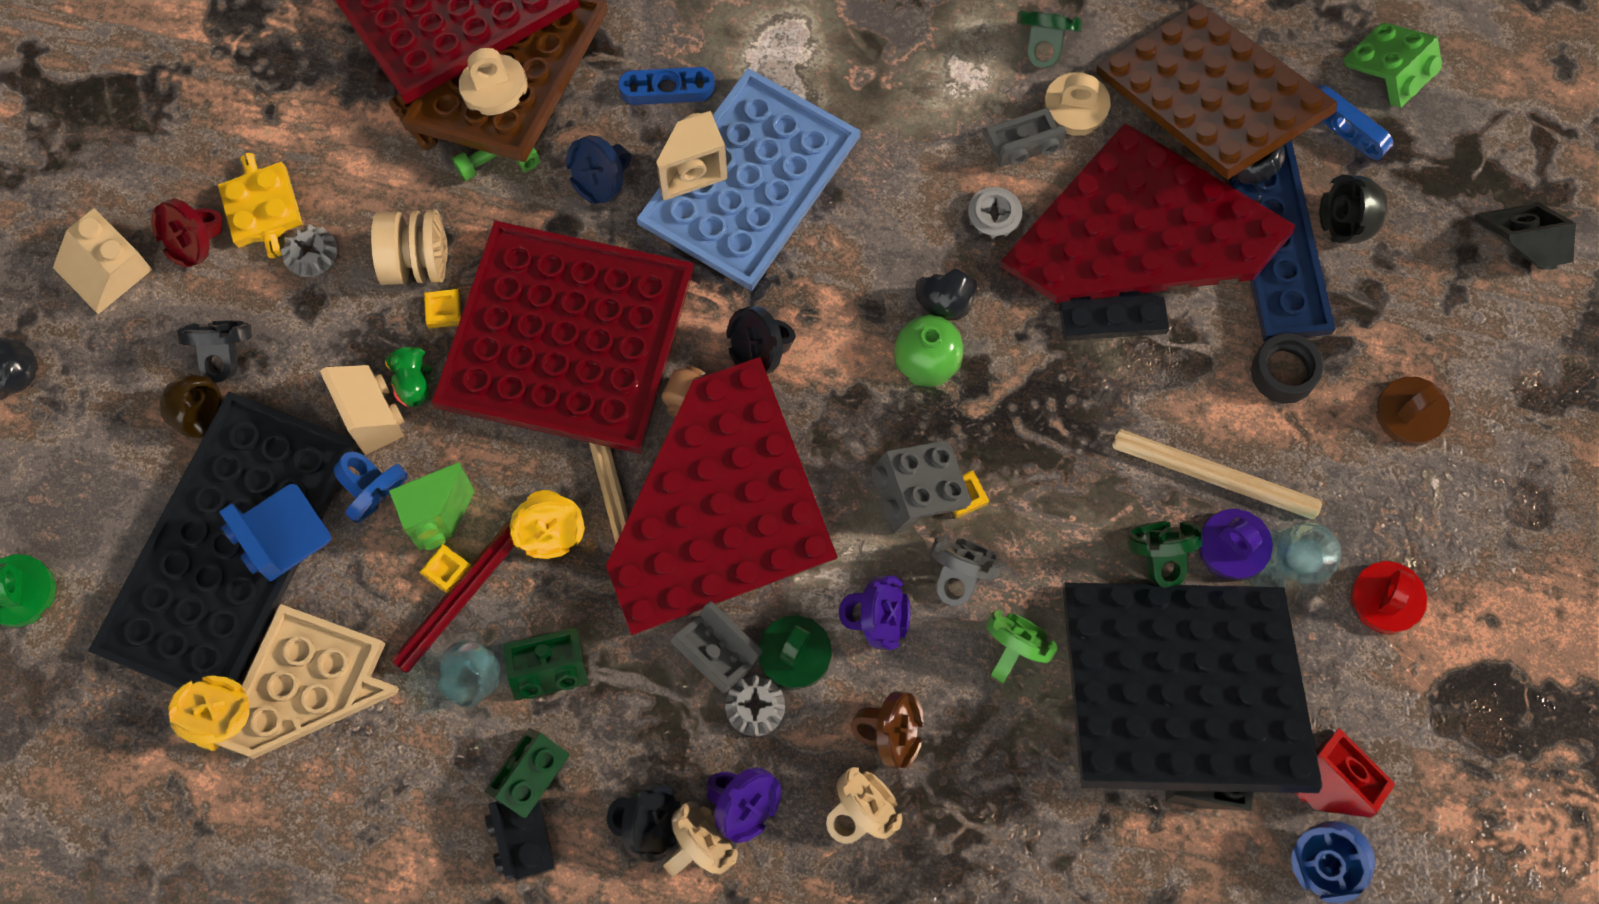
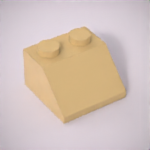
(692, 156)
(98, 261)
(363, 405)

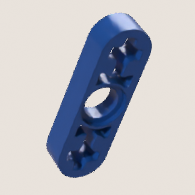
(656, 76)
(1362, 133)

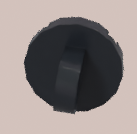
(756, 335)
(215, 339)
(645, 821)

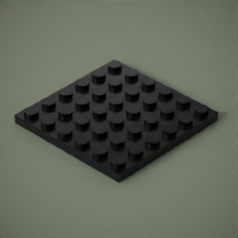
(1188, 689)

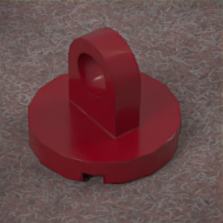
(185, 231)

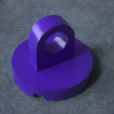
(1235, 544)
(883, 612)
(743, 802)

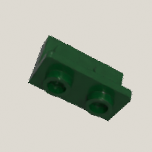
(545, 664)
(527, 772)

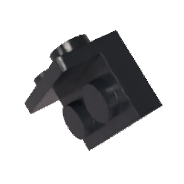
(521, 842)

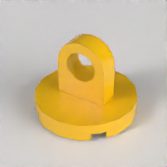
(546, 525)
(209, 711)

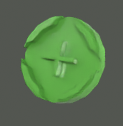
(1020, 638)

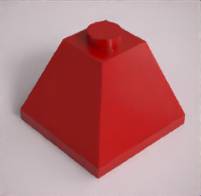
(1349, 779)

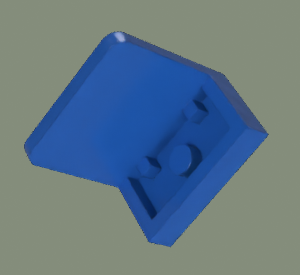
(276, 532)

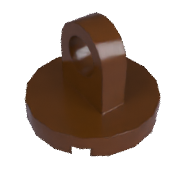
(1413, 411)
(895, 728)

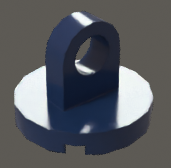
(597, 168)

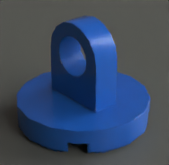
(369, 486)

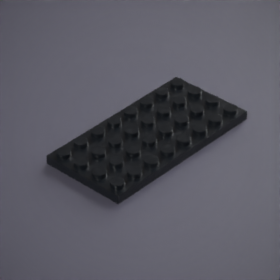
(190, 597)

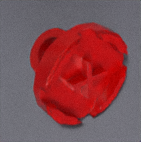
(1388, 597)

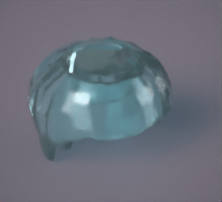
(1308, 553)
(468, 673)

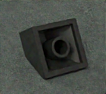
(1533, 233)

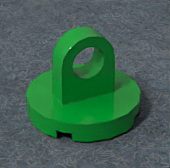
(25, 590)

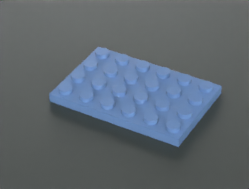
(777, 166)

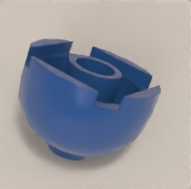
(1334, 861)

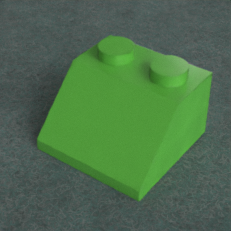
(433, 505)

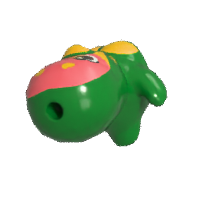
(408, 380)

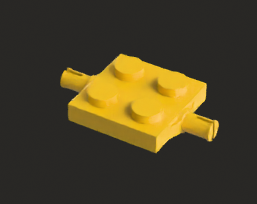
(260, 205)

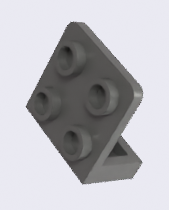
(919, 483)

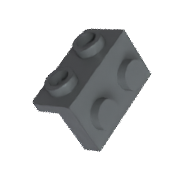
(1025, 137)
(717, 647)

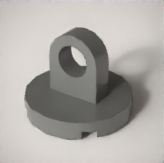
(965, 562)

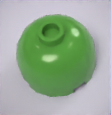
(928, 350)

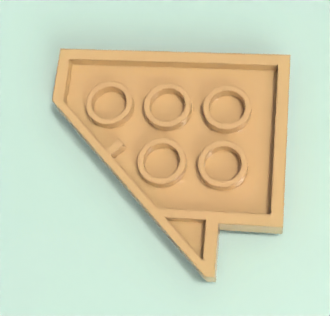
(306, 680)

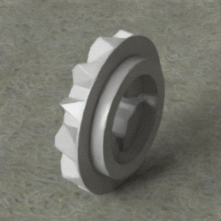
(1006, 203)
(312, 263)
(768, 717)

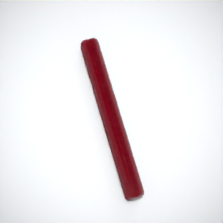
(454, 600)

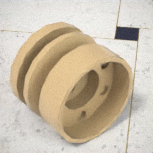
(403, 247)

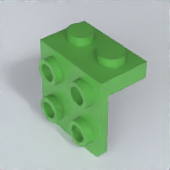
(1399, 56)

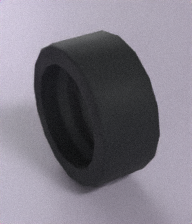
(1299, 347)

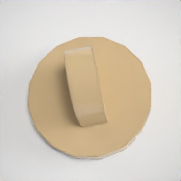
(492, 82)
(1078, 103)
(867, 803)
(699, 842)

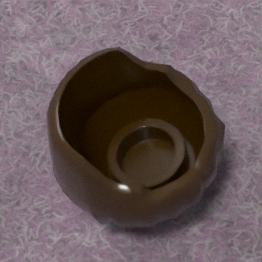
(190, 404)

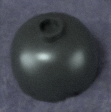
(1353, 209)

